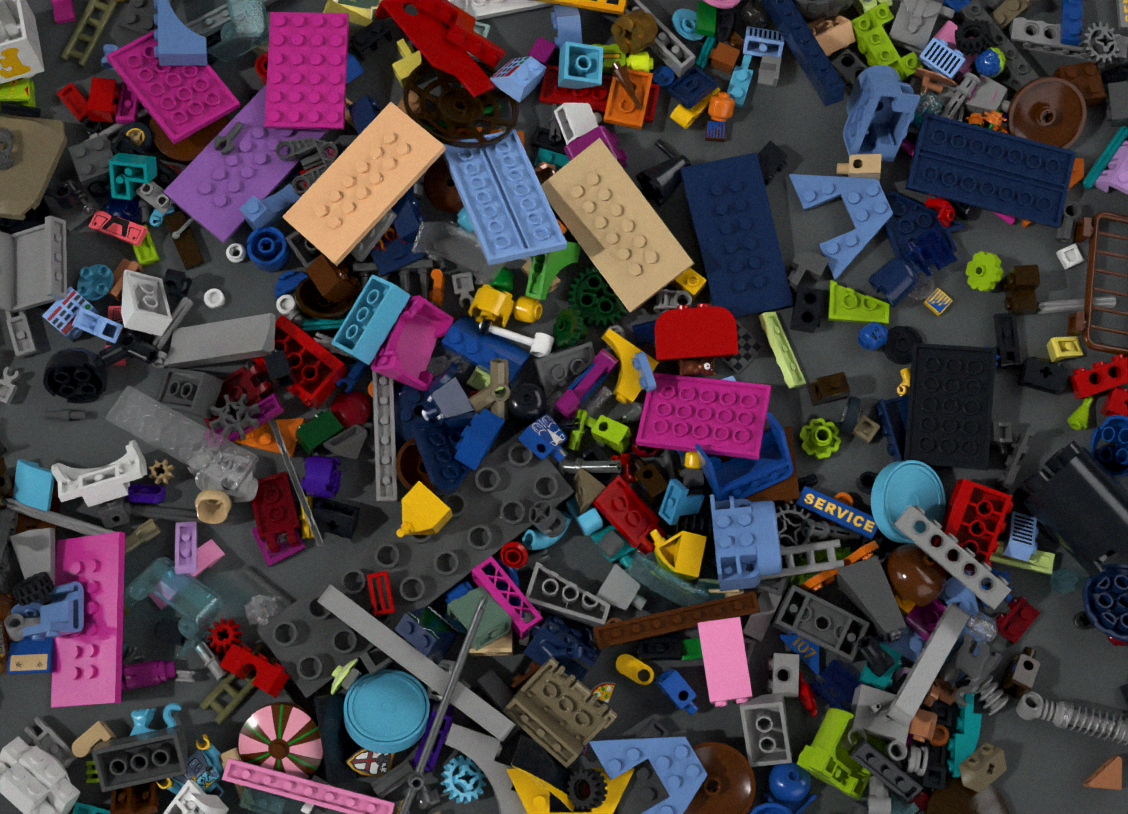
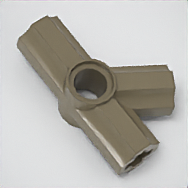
(487, 397)

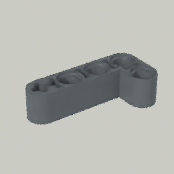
(8, 527)

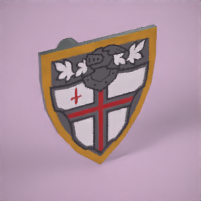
(370, 762)

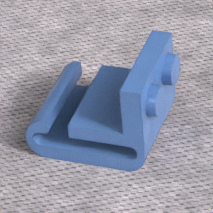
(62, 616)

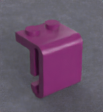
(610, 140)

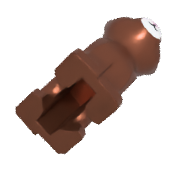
(695, 367)

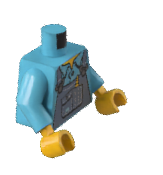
(203, 768)

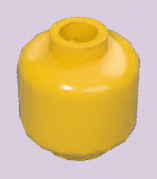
(527, 309)

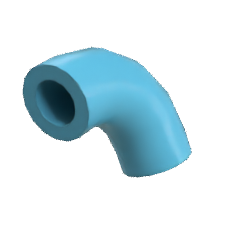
(537, 540)

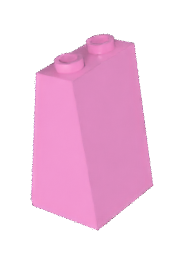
(725, 661)

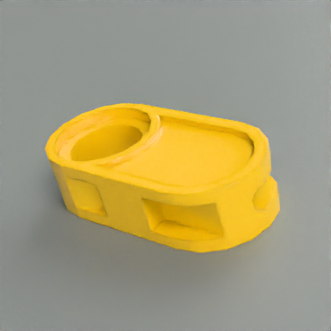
(630, 666)

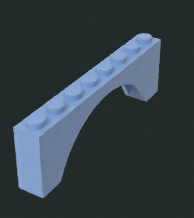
(175, 41)

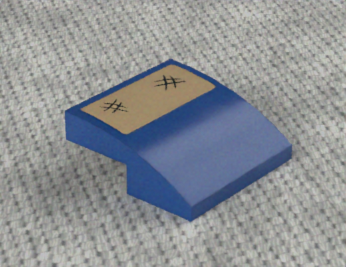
(30, 656)

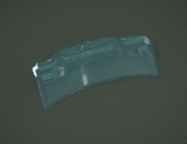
(665, 582)

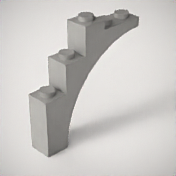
(482, 751)

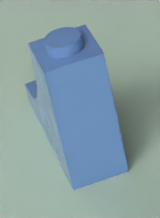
(269, 210)

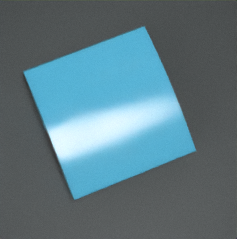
(33, 485)

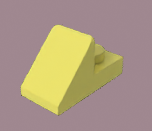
(1064, 347)

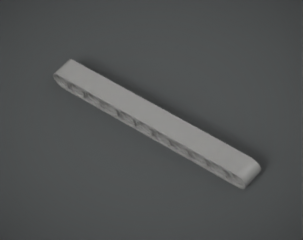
(415, 662)

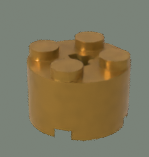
(634, 31)

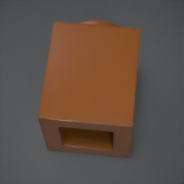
(724, 57)

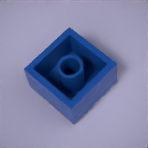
(478, 438)

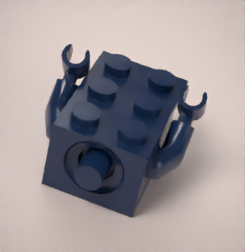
(562, 643)

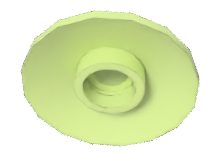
(340, 673)

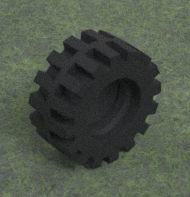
(970, 29)
(33, 588)
(597, 787)

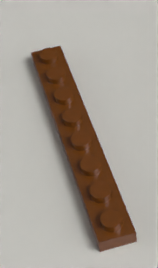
(675, 620)

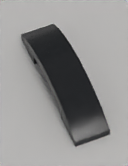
(935, 772)

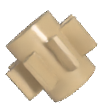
(160, 467)

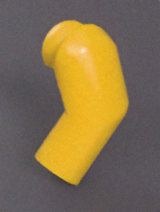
(903, 388)

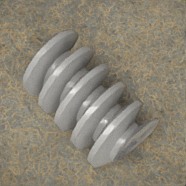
(990, 695)

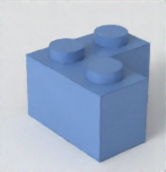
(568, 25)

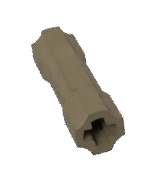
(143, 534)

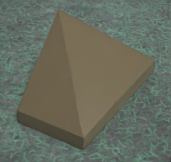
(585, 489)

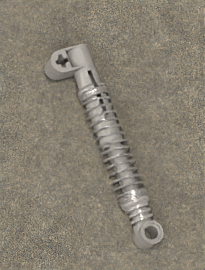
(1063, 714)

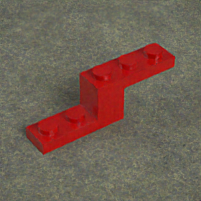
(461, 30)

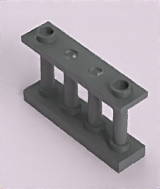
(420, 267)

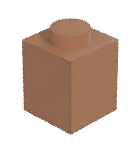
(922, 725)

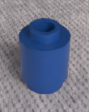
(458, 591)

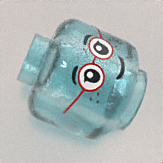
(928, 103)

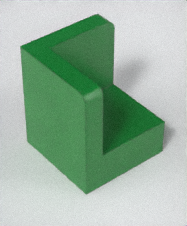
(691, 649)

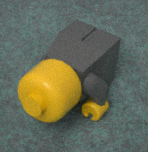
(693, 473)

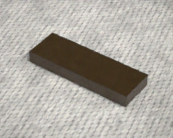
(186, 242)

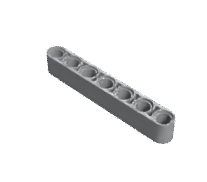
(927, 665)

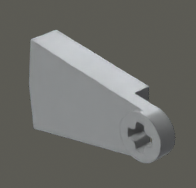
(36, 553)

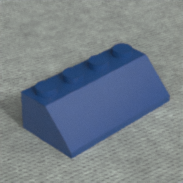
(478, 349)

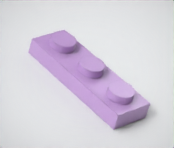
(186, 547)

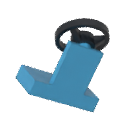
(678, 503)

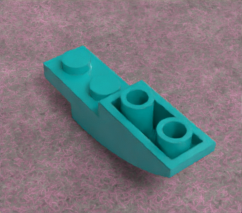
(965, 742)

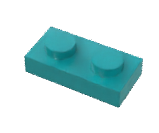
(551, 157)

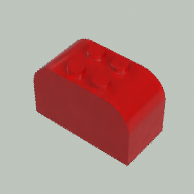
(695, 333)

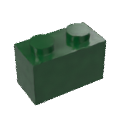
(317, 431)

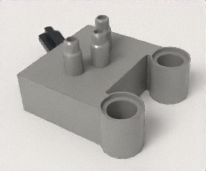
(870, 719)

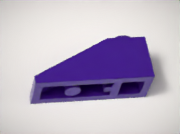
(440, 737)

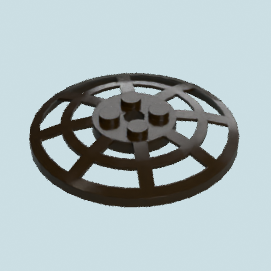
(456, 117)

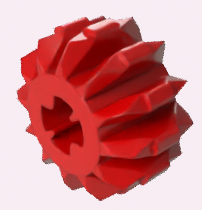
(222, 628)

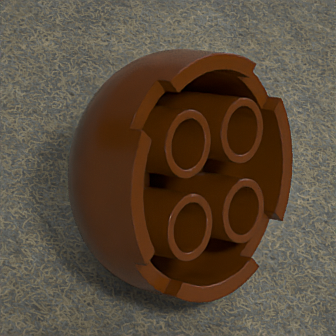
(914, 575)

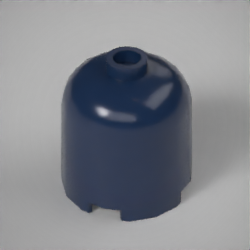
(895, 280)

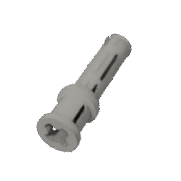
(962, 91)

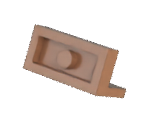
(117, 287)

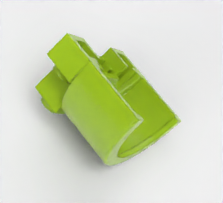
(830, 760)

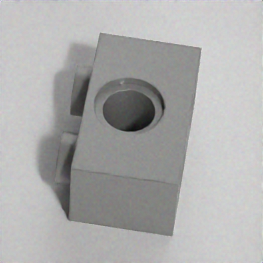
(788, 663)

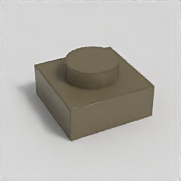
(865, 429)

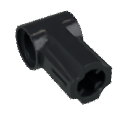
(877, 659)

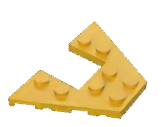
(537, 797)

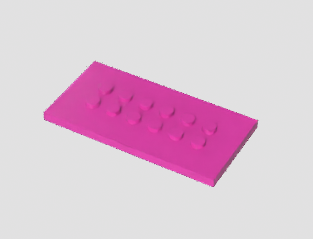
(90, 661)

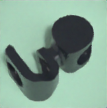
(175, 281)

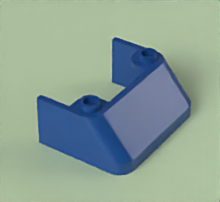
(747, 476)

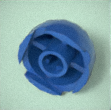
(789, 782)

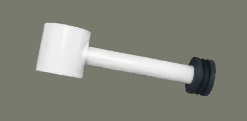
(540, 345)

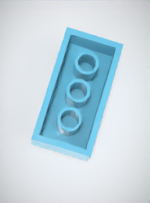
(370, 319)

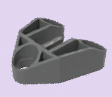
(303, 148)

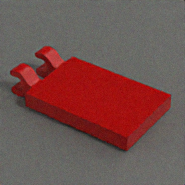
(628, 514)

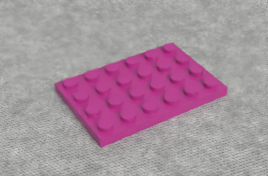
(307, 70)
(175, 96)
(714, 413)

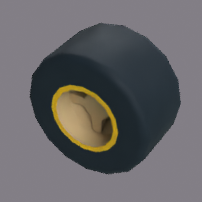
(140, 134)

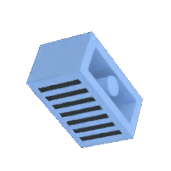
(763, 42)
(942, 58)
(1020, 536)

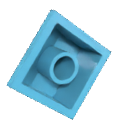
(580, 65)

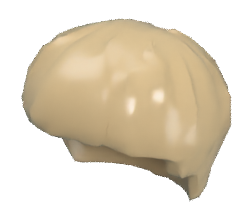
(212, 506)

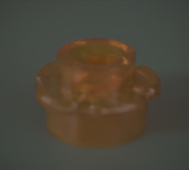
(735, 40)

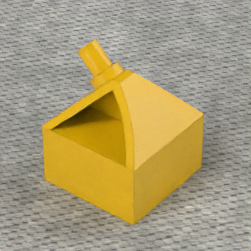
(422, 512)
(680, 553)

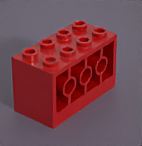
(313, 365)
(964, 512)

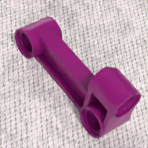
(570, 400)

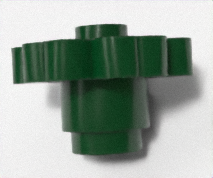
(569, 327)

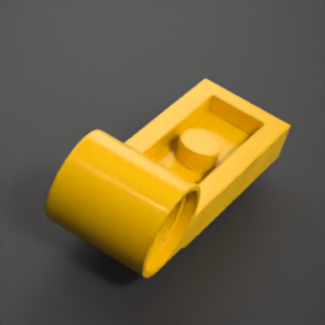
(686, 117)

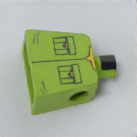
(609, 433)

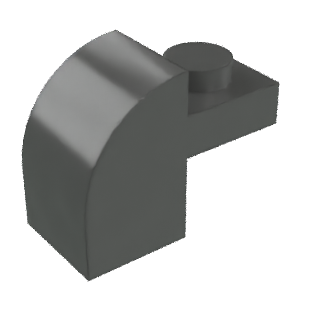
(807, 264)

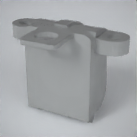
(915, 23)

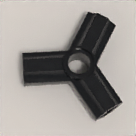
(130, 346)

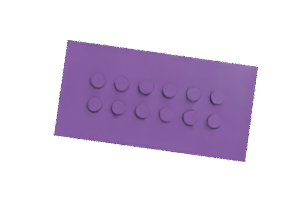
(220, 184)

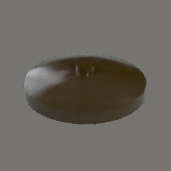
(963, 800)

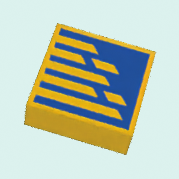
(938, 301)

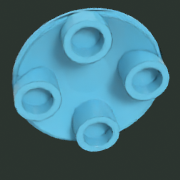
(95, 282)

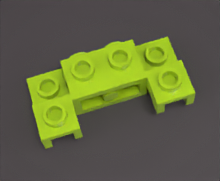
(876, 44)

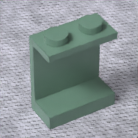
(494, 621)

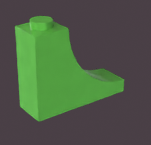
(546, 266)

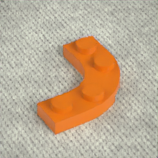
(828, 576)

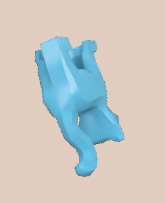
(143, 717)

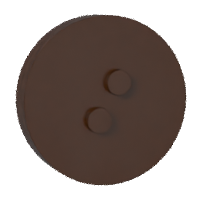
(189, 148)

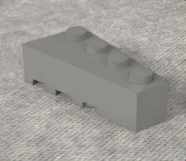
(564, 599)

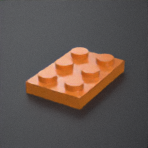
(621, 108)

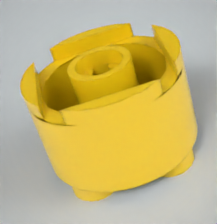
(492, 305)

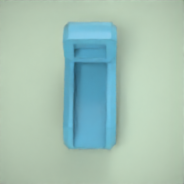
(589, 521)

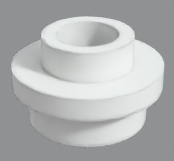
(233, 248)

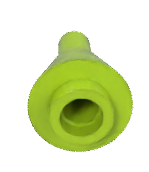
(1079, 418)

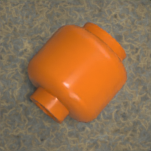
(721, 106)

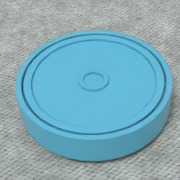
(904, 485)
(386, 711)

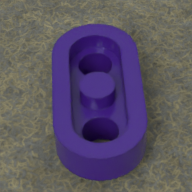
(146, 493)

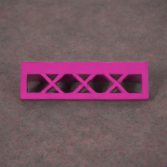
(517, 623)

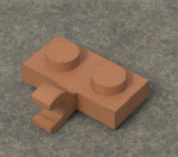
(941, 691)

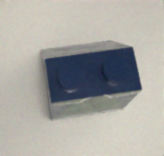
(428, 632)

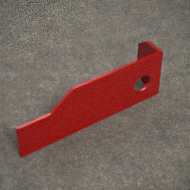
(430, 39)

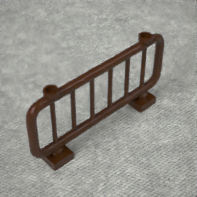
(1081, 321)

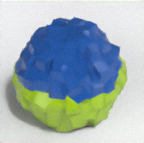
(990, 62)

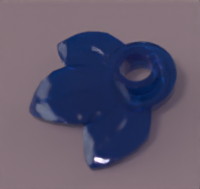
(118, 207)

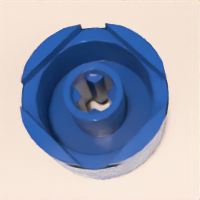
(270, 259)

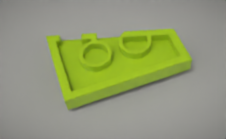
(853, 307)

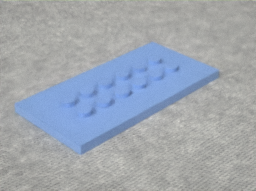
(504, 200)

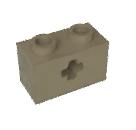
(982, 767)

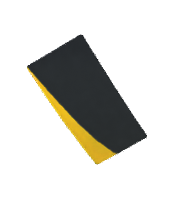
(543, 768)

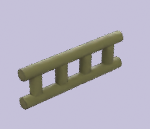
(92, 41)
(238, 696)

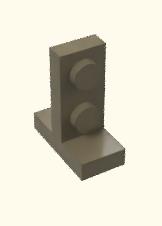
(1008, 10)

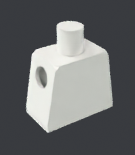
(576, 120)

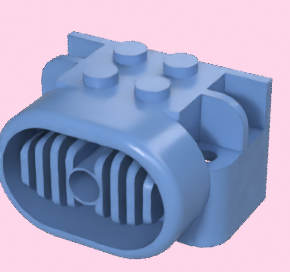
(878, 113)
(745, 542)

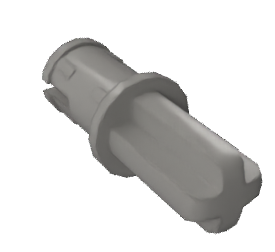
(211, 660)

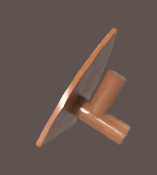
(928, 77)

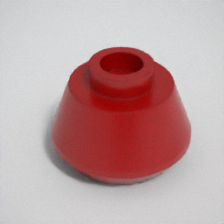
(514, 554)

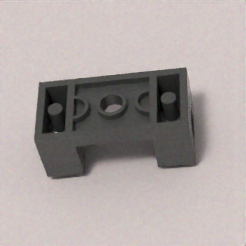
(799, 616)

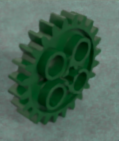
(593, 312)

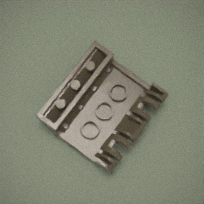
(558, 712)

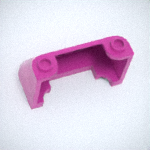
(411, 343)

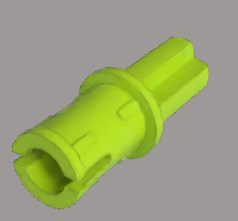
(575, 436)

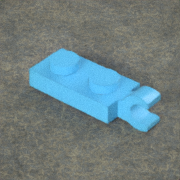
(740, 81)

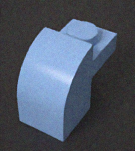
(97, 325)

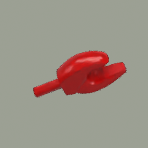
(806, 696)

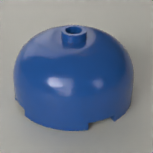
(1113, 431)

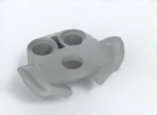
(245, 494)

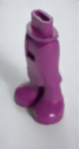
(147, 674)

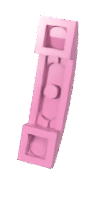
(207, 556)

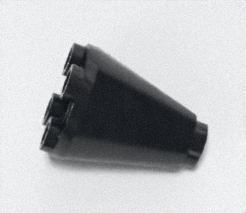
(662, 179)

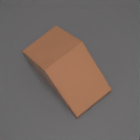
(1107, 775)

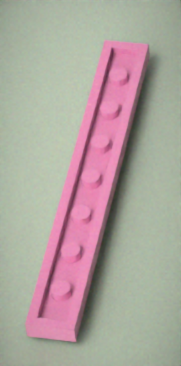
(304, 789)

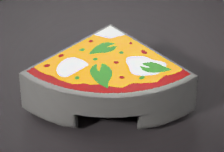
(603, 691)

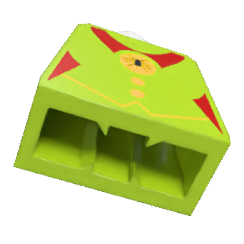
(18, 92)

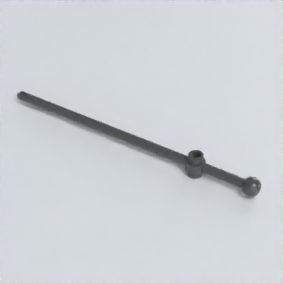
(416, 777)

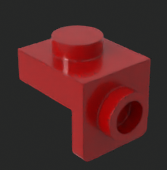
(945, 210)

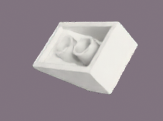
(144, 303)

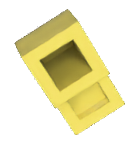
(409, 62)

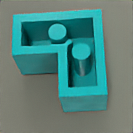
(128, 171)

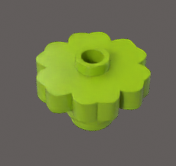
(984, 271)
(812, 445)

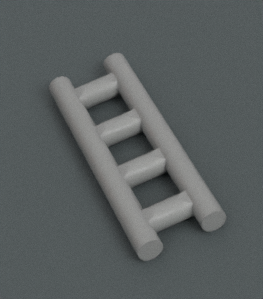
(811, 565)

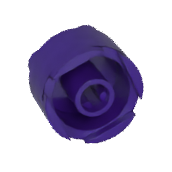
(321, 476)

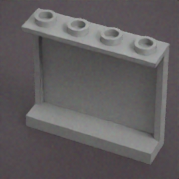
(33, 266)

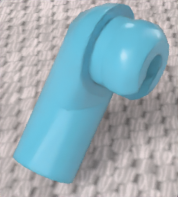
(157, 217)

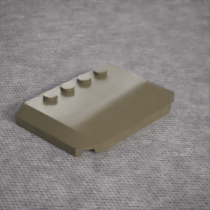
(35, 155)

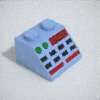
(519, 77)
(63, 313)

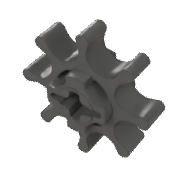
(227, 420)

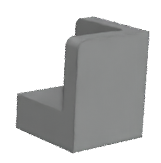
(769, 70)

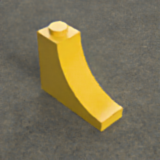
(628, 378)

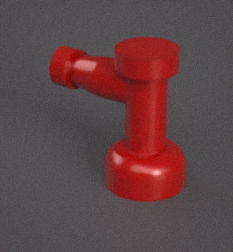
(625, 461)

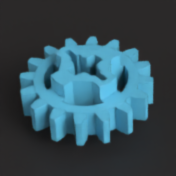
(461, 788)

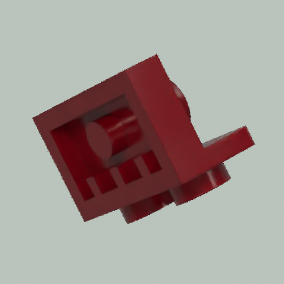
(1016, 619)

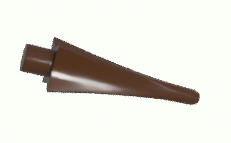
(622, 76)

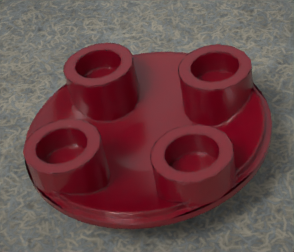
(351, 408)

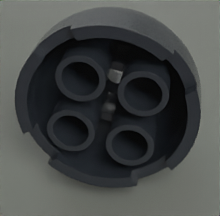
(76, 365)

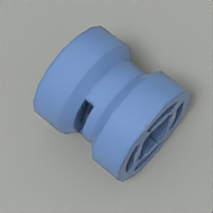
(107, 49)

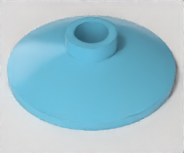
(684, 23)

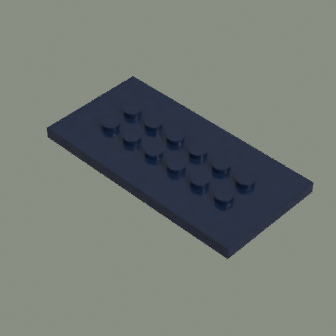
(990, 170)
(736, 235)

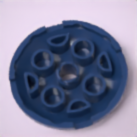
(406, 402)
(1103, 597)

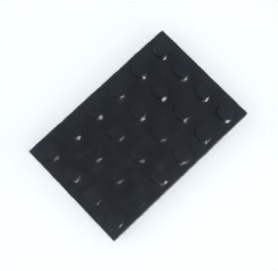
(950, 406)

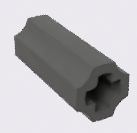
(392, 779)

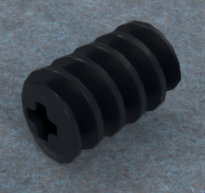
(694, 525)

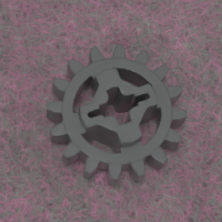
(1101, 45)

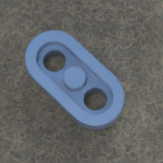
(646, 378)

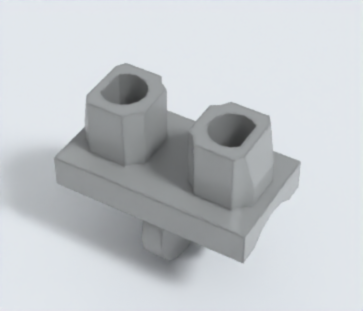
(154, 195)

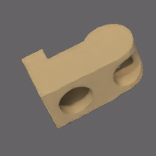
(87, 741)

